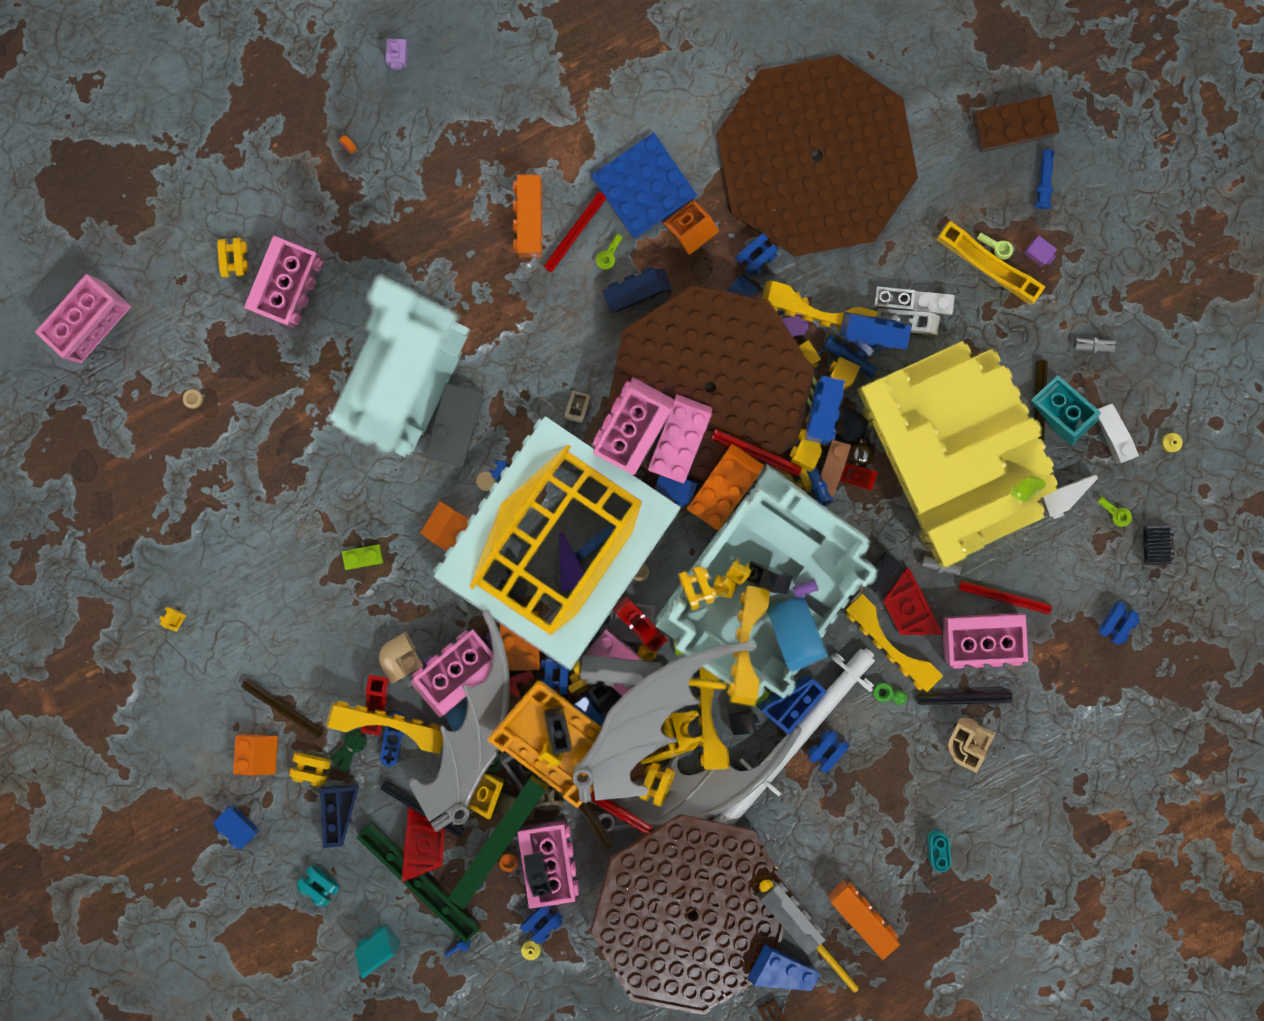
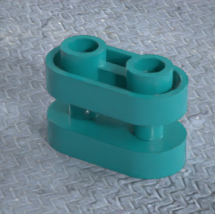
(939, 850)
(318, 896)

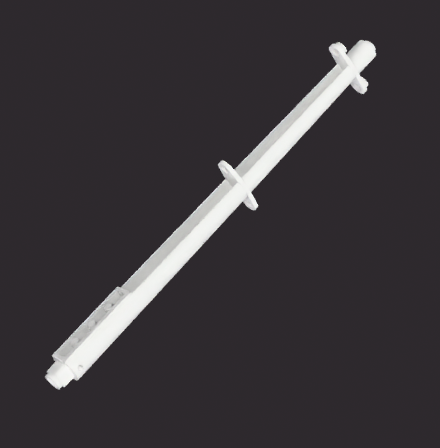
(852, 672)

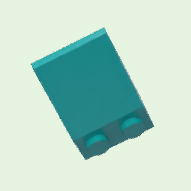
(1065, 410)
(376, 950)

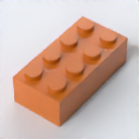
(529, 216)
(725, 487)
(861, 917)

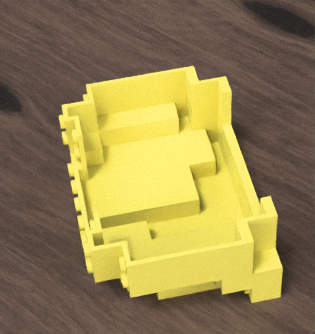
(959, 448)

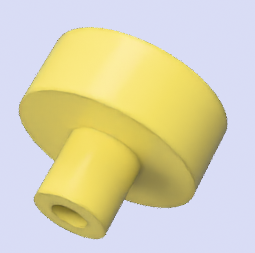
(1167, 442)
(529, 946)

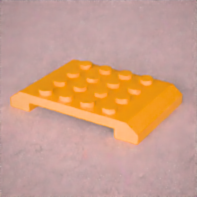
(526, 732)

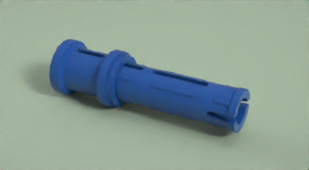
(1044, 188)
(842, 350)
(819, 487)

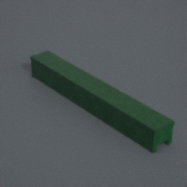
(498, 842)
(422, 886)

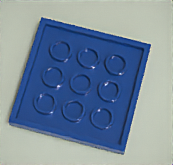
(644, 185)

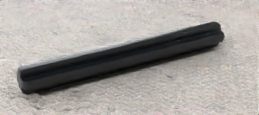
(964, 698)
(412, 802)

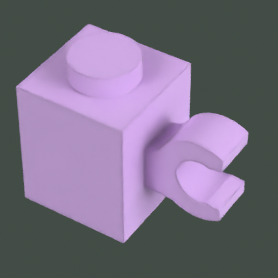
(397, 53)

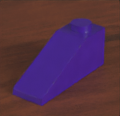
(570, 568)

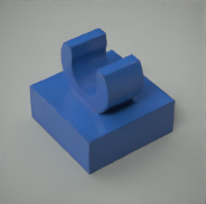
(867, 350)
(501, 465)

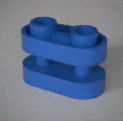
(755, 266)
(1129, 620)
(548, 665)
(827, 740)
(541, 934)

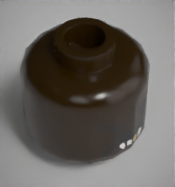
(861, 452)

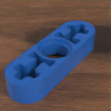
(596, 541)
(384, 752)

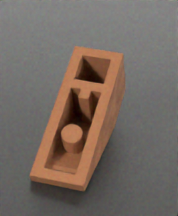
(834, 464)

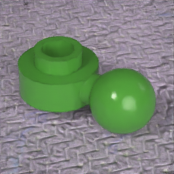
(899, 697)

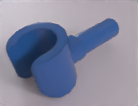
(460, 945)

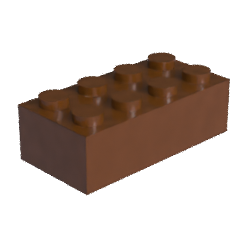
(1015, 123)

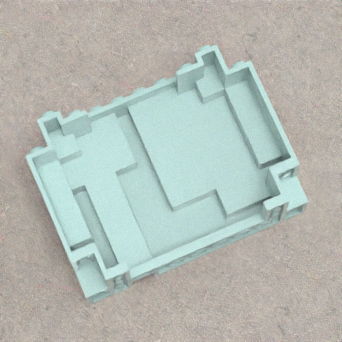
(400, 370)
(783, 531)

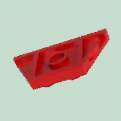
(909, 608)
(422, 846)

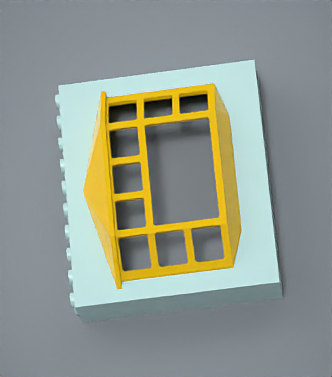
(606, 577)

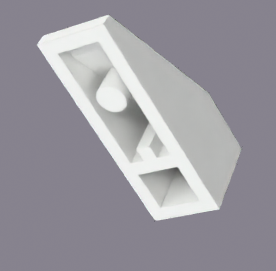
(919, 321)
(1116, 435)
(1065, 497)

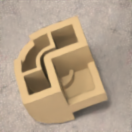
(399, 658)
(970, 743)

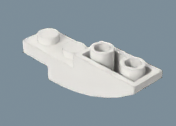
(914, 301)

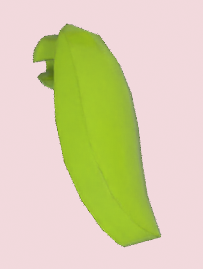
(1027, 488)

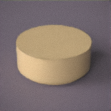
(192, 398)
(485, 481)
(642, 573)

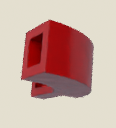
(640, 624)
(376, 698)

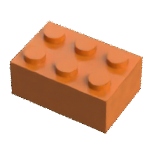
(519, 652)

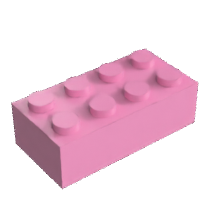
(680, 438)
(611, 646)

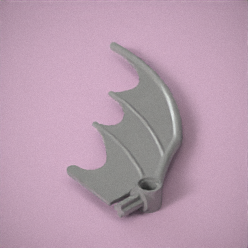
(635, 725)
(467, 750)
(698, 794)

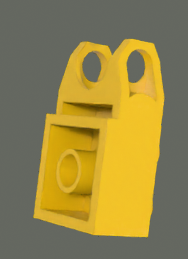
(675, 727)

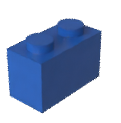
(679, 492)
(235, 827)

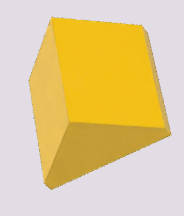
(486, 795)

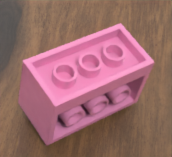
(272, 277)
(83, 319)
(632, 425)
(980, 628)
(468, 673)
(532, 841)

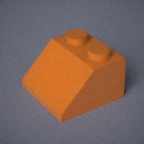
(691, 226)
(444, 526)
(255, 754)

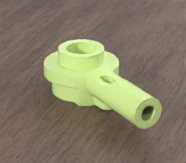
(1002, 249)

